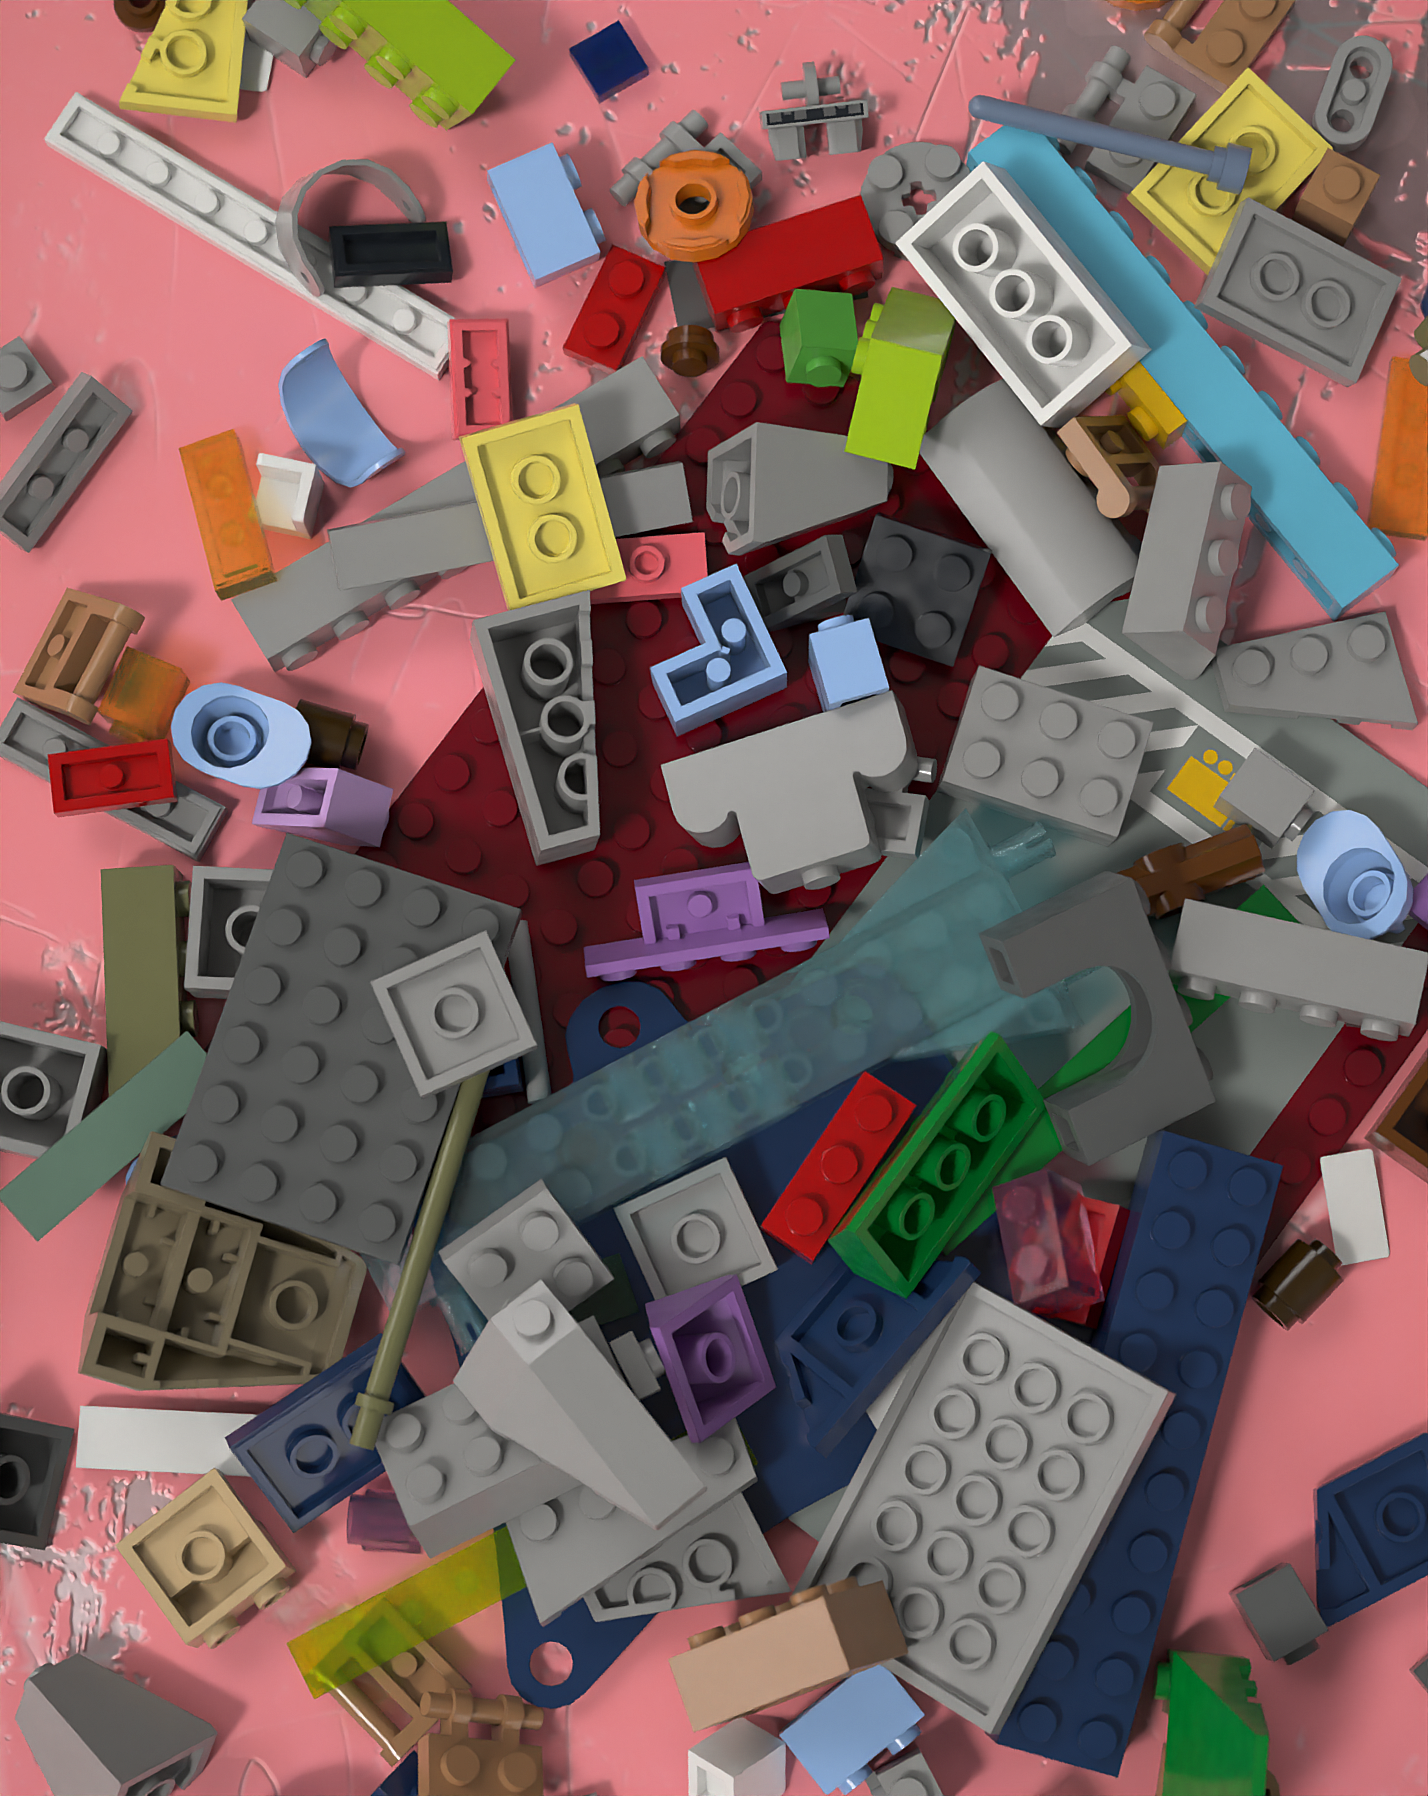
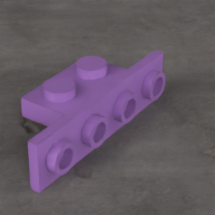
(701, 918)

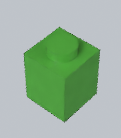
(819, 337)

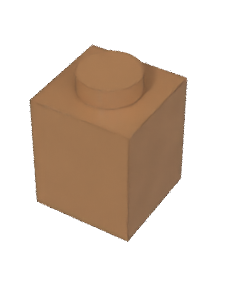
(1335, 197)

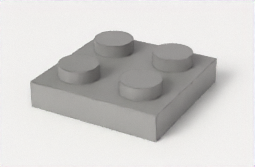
(454, 1015)
(695, 1232)
(521, 1245)

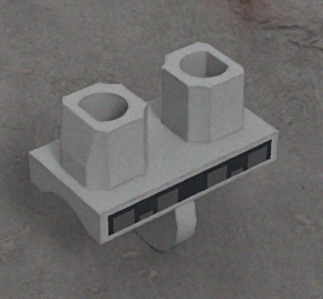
(841, 119)

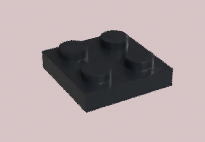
(917, 587)

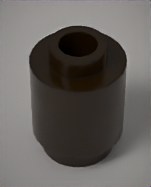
(335, 736)
(1298, 1283)

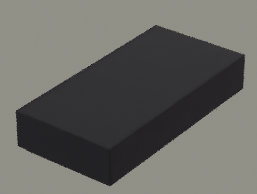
(390, 254)

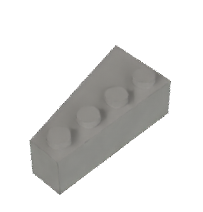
(543, 709)

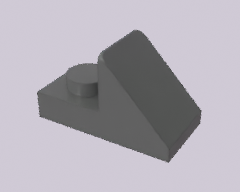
(803, 584)

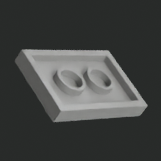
(1297, 292)

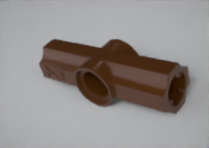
(1196, 870)

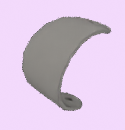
(287, 215)

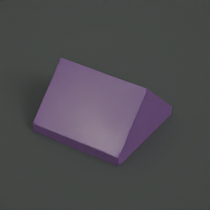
(710, 1353)

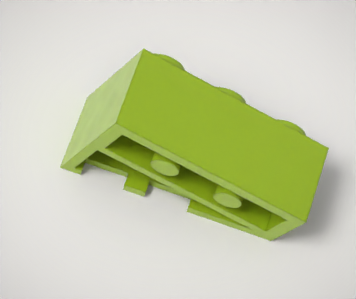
(901, 374)

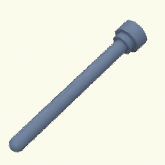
(1222, 165)

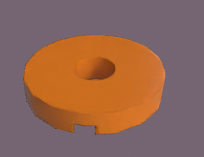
(701, 234)

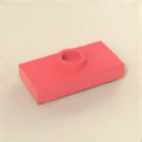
(479, 374)
(656, 568)

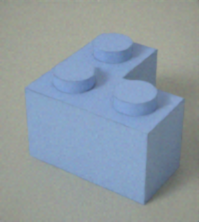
(731, 664)

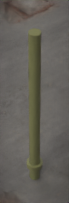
(375, 1400)

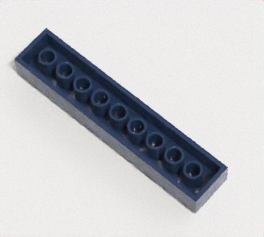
(1176, 1321)

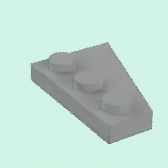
(1322, 671)

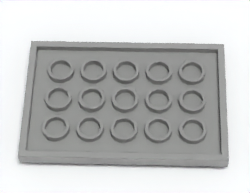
(989, 1496)

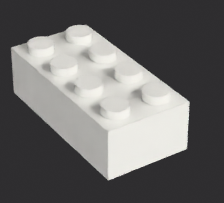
(1022, 296)

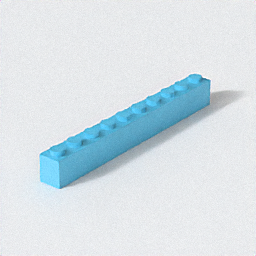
(1292, 500)

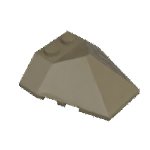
(212, 1293)

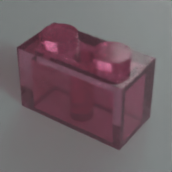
(1047, 1243)

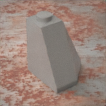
(786, 483)
(108, 1734)

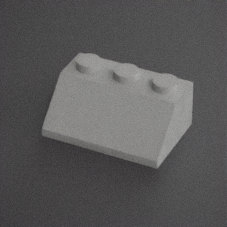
(1187, 564)

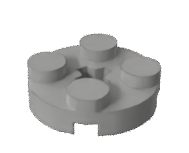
(896, 173)

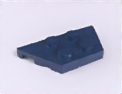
(856, 1341)
(1371, 1530)

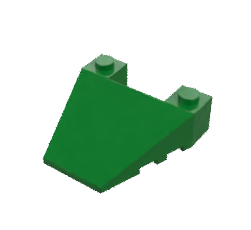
(1213, 1733)

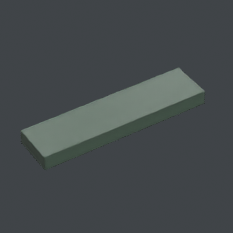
(105, 1139)

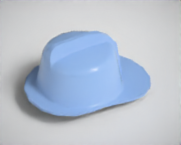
(240, 735)
(1354, 876)

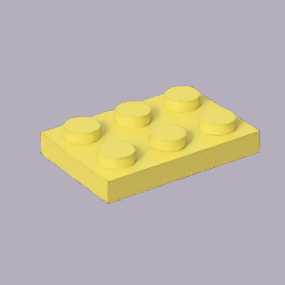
(1281, 158)
(543, 507)

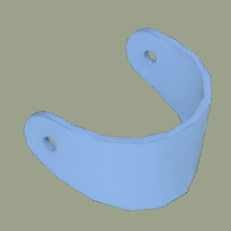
(331, 419)

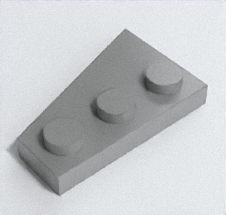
(700, 1565)

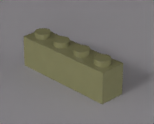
(144, 966)

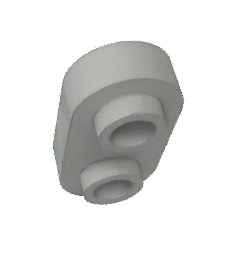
(1353, 97)

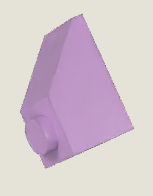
(326, 807)

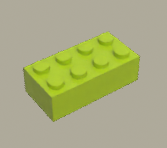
(419, 48)

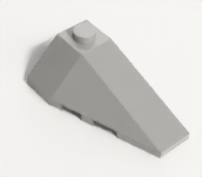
(559, 1397)

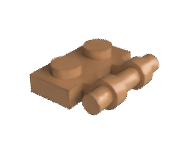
(479, 1767)

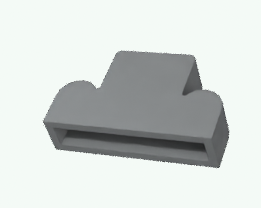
(798, 791)

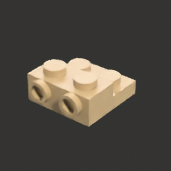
(207, 1561)

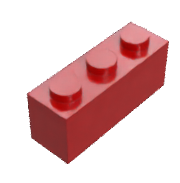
(811, 251)
(837, 1167)

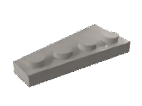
(584, 1540)

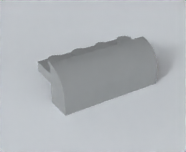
(1032, 507)

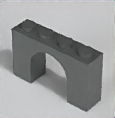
(1159, 1068)

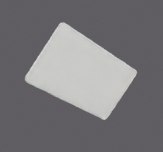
(1354, 1206)

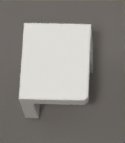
(288, 495)
(737, 1762)

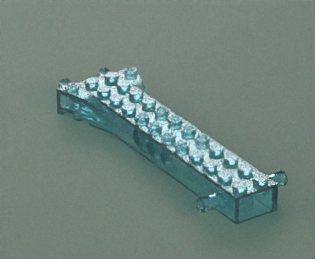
(890, 992)

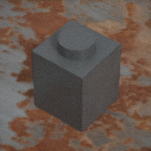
(1280, 1614)

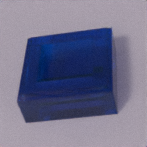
(609, 61)

